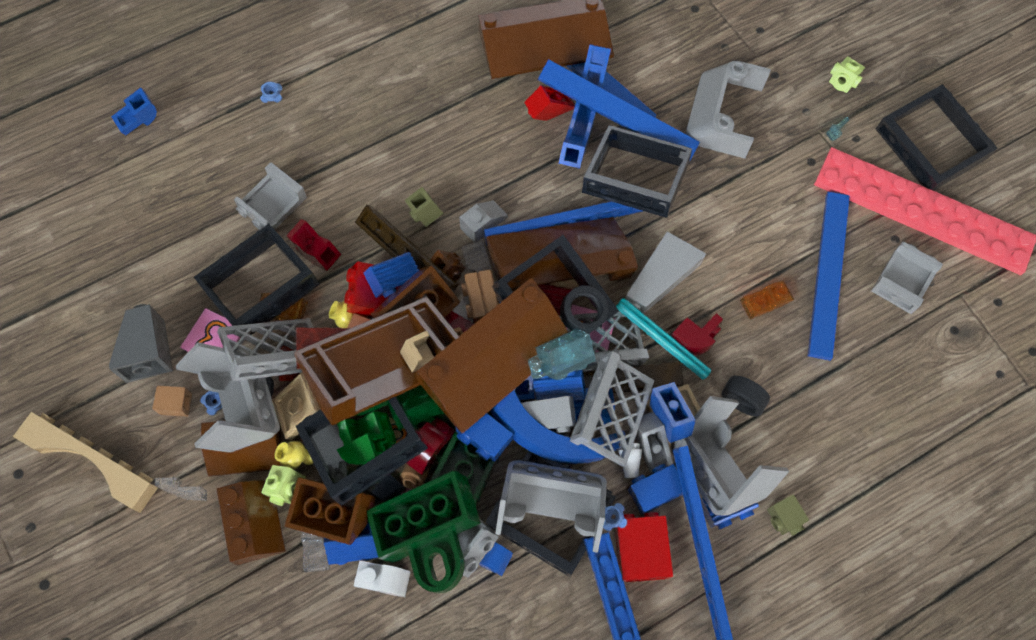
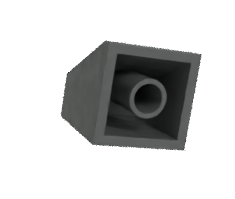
(141, 345)

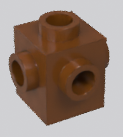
(449, 263)

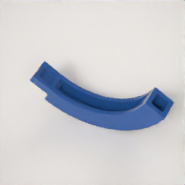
(583, 117)
(539, 439)

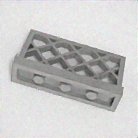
(632, 357)
(257, 364)
(594, 404)

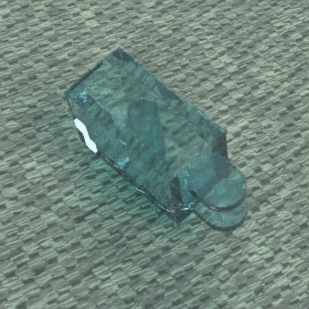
(562, 356)

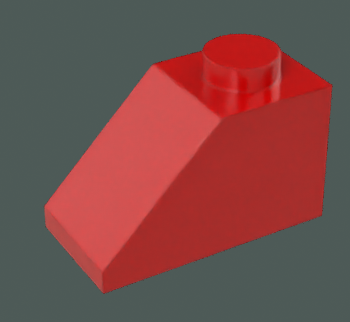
(548, 103)

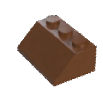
(421, 285)
(250, 459)
(320, 515)
(249, 522)

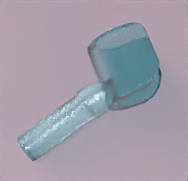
(835, 132)

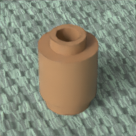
(413, 479)

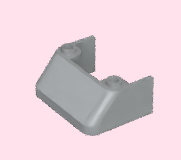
(714, 128)
(245, 403)
(715, 471)
(555, 494)

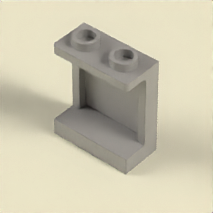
(271, 199)
(906, 277)
(475, 545)

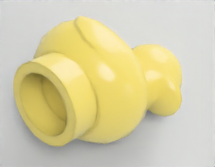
(339, 314)
(292, 454)

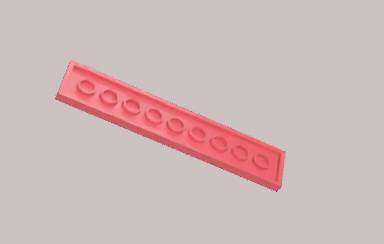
(927, 211)

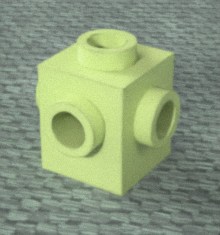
(846, 74)
(281, 484)

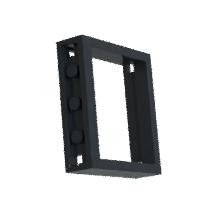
(912, 156)
(629, 194)
(241, 255)
(570, 260)
(372, 470)
(532, 546)

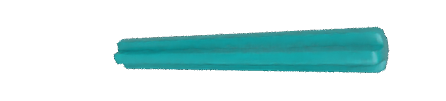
(663, 339)

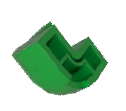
(365, 437)

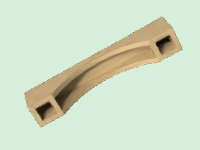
(124, 485)

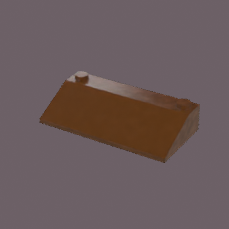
(528, 36)
(597, 243)
(491, 356)
(365, 361)

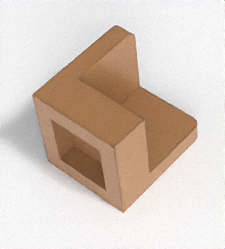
(172, 401)

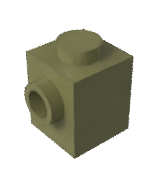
(423, 207)
(788, 516)

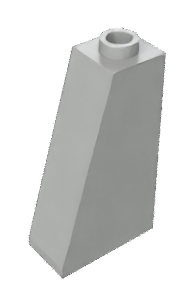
(665, 269)

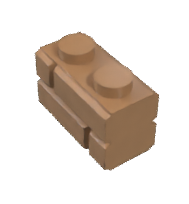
(480, 294)

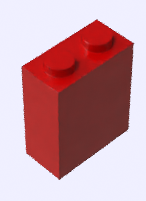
(359, 295)
(644, 548)

